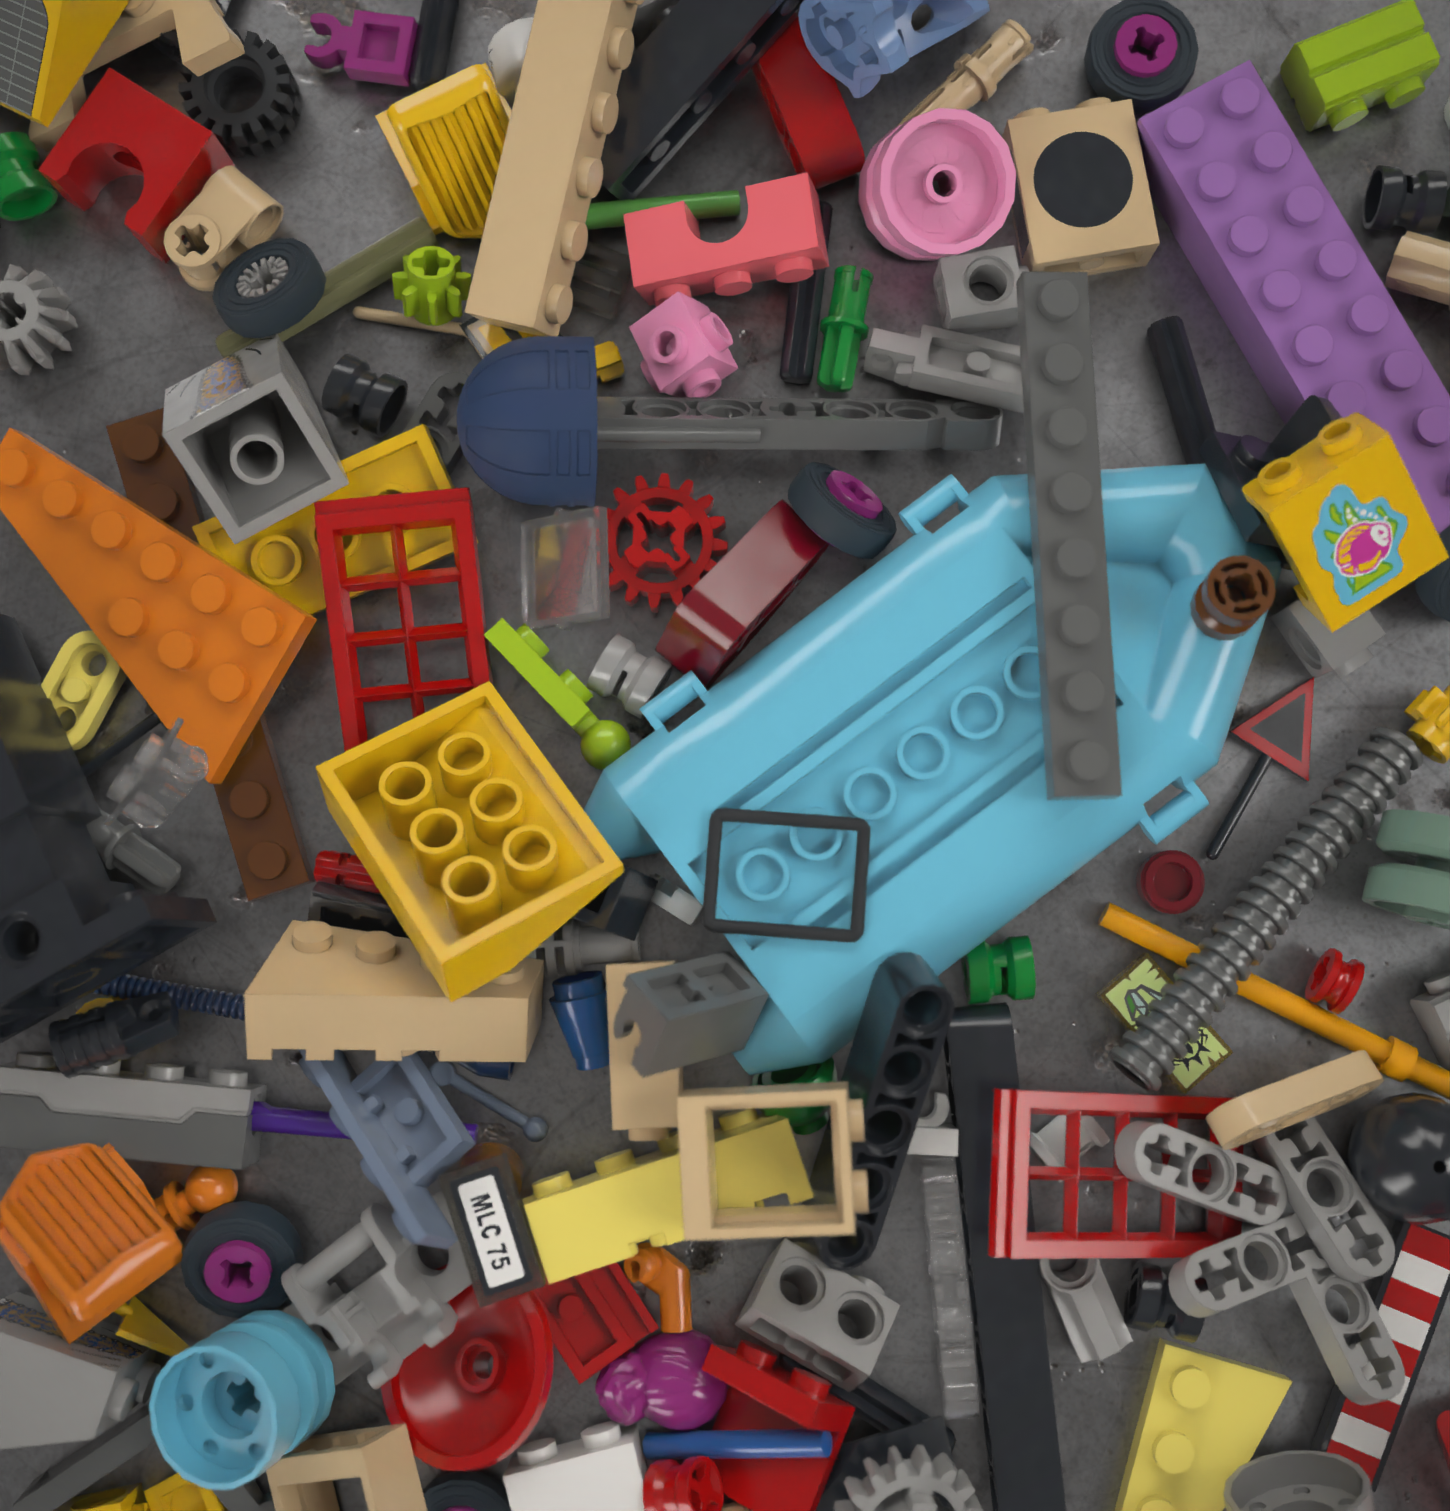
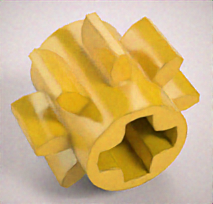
(1432, 723)

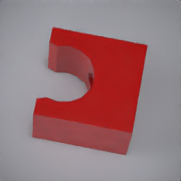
(135, 133)

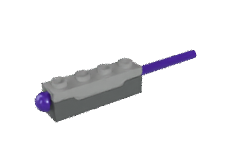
(148, 1113)

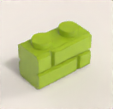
(1360, 66)

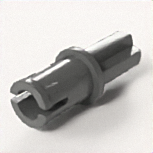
(125, 849)

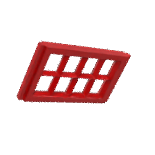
(393, 515)
(1012, 1171)

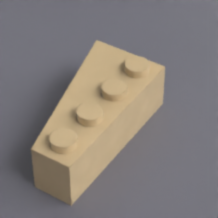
(374, 992)

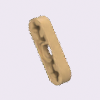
(1294, 1099)

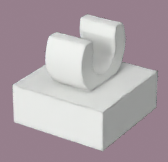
(933, 1135)

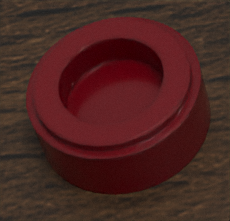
(1170, 882)

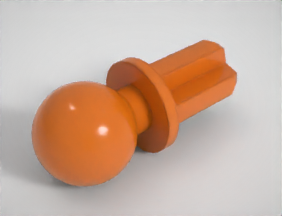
(203, 1192)

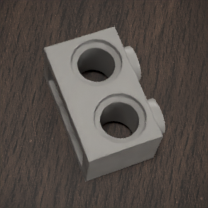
(812, 1330)

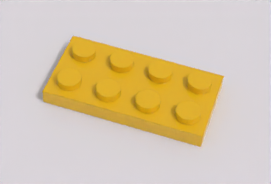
(288, 552)

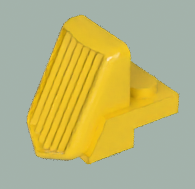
(451, 147)

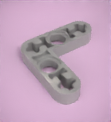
(1309, 1281)

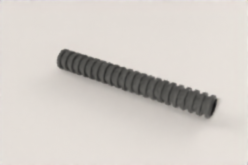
(1267, 906)

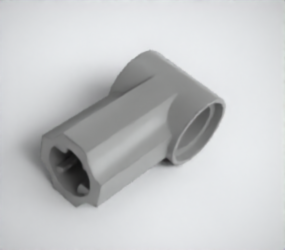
(1085, 1306)

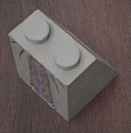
(252, 438)
(61, 1389)

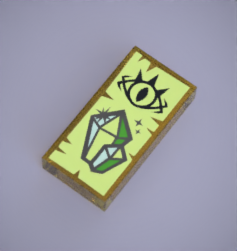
(1129, 997)

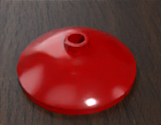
(450, 1401)

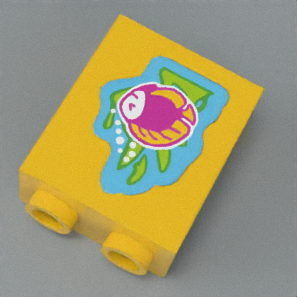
(1347, 519)

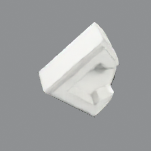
(676, 900)

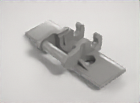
(388, 1311)

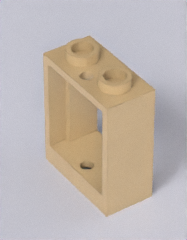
(638, 1104)
(698, 1167)
(375, 1454)

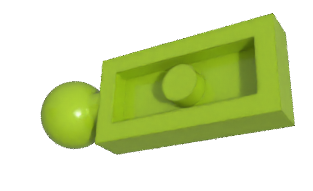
(600, 739)

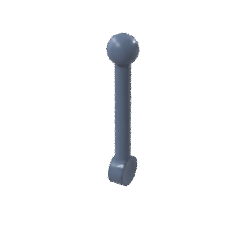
(445, 1074)

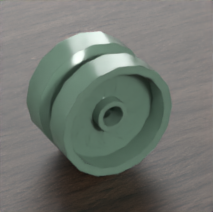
(1409, 890)

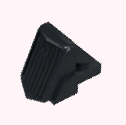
(1240, 459)

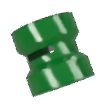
(22, 186)
(999, 970)

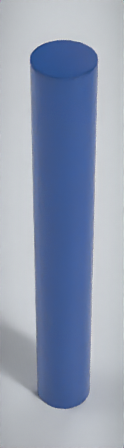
(738, 1444)

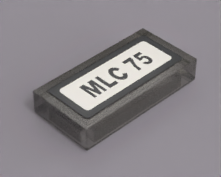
(492, 1229)

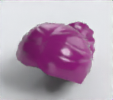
(662, 1383)

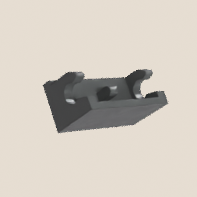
(689, 1012)

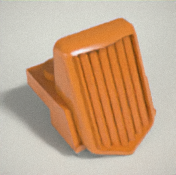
(84, 1234)

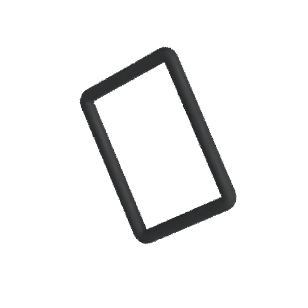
(786, 930)

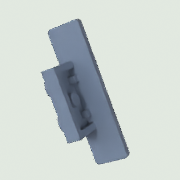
(401, 1131)

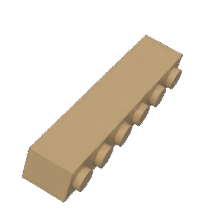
(551, 163)

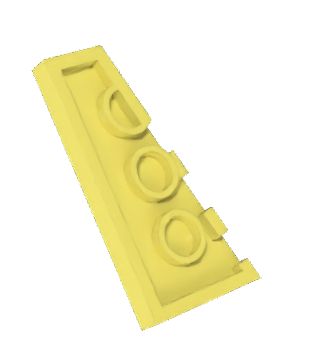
(1196, 1429)

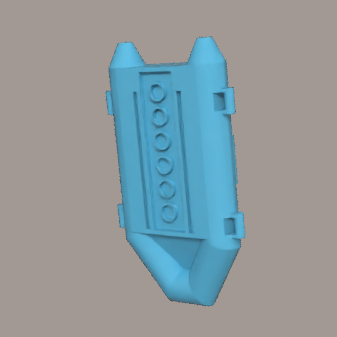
(925, 719)

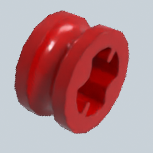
(1334, 980)

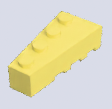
(640, 1198)

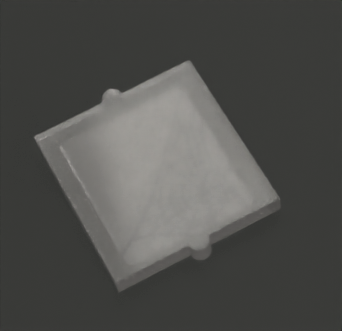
(565, 569)

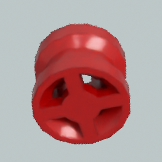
(683, 1487)

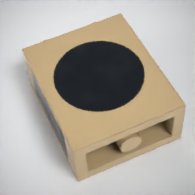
(1081, 189)

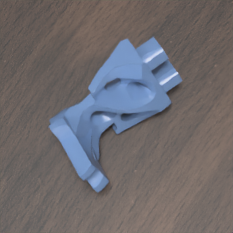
(876, 37)

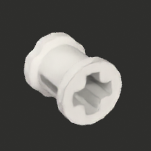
(1049, 1142)

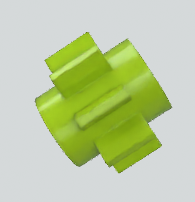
(432, 285)

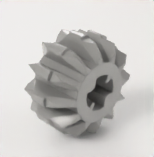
(43, 321)

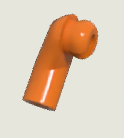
(666, 1278)

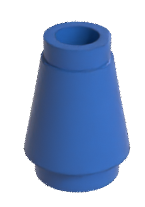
(583, 1017)

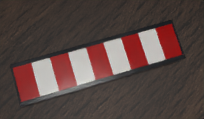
(1410, 1306)

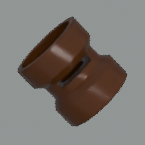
(1220, 609)

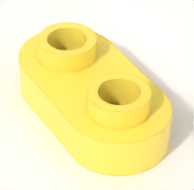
(75, 688)

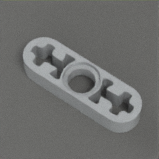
(1177, 1175)
(1349, 1198)

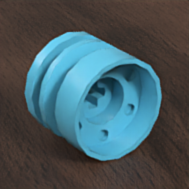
(241, 1399)

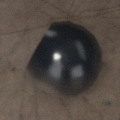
(1395, 1154)

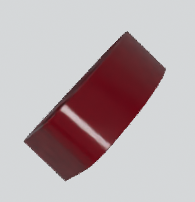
(740, 594)

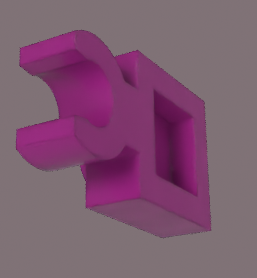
(373, 48)

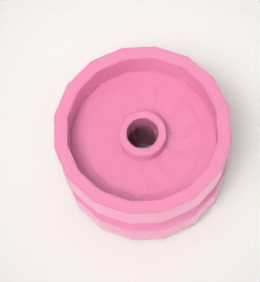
(972, 176)

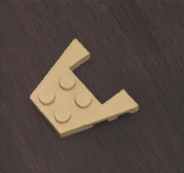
(202, 39)

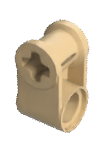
(221, 224)

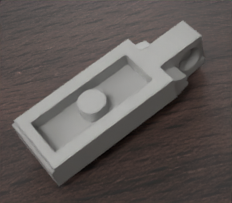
(949, 365)

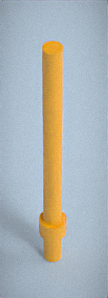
(1389, 1055)

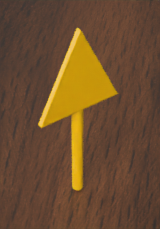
(147, 1329)

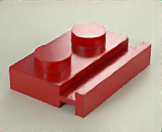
(594, 1318)

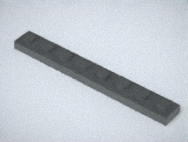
(1068, 537)

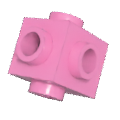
(684, 348)

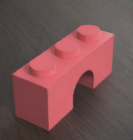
(778, 242)

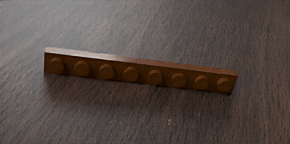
(254, 790)

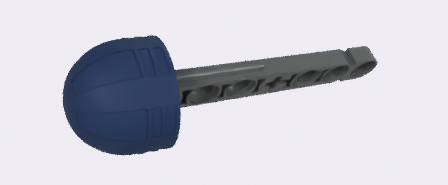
(536, 422)

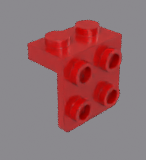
(773, 1398)

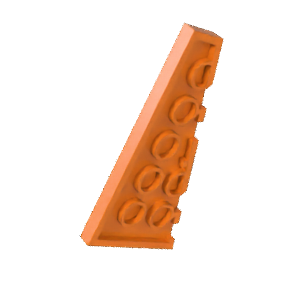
(169, 611)

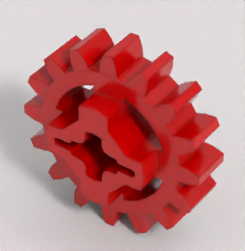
(680, 523)

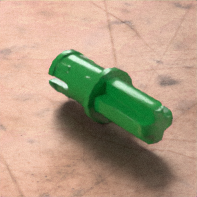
(844, 329)

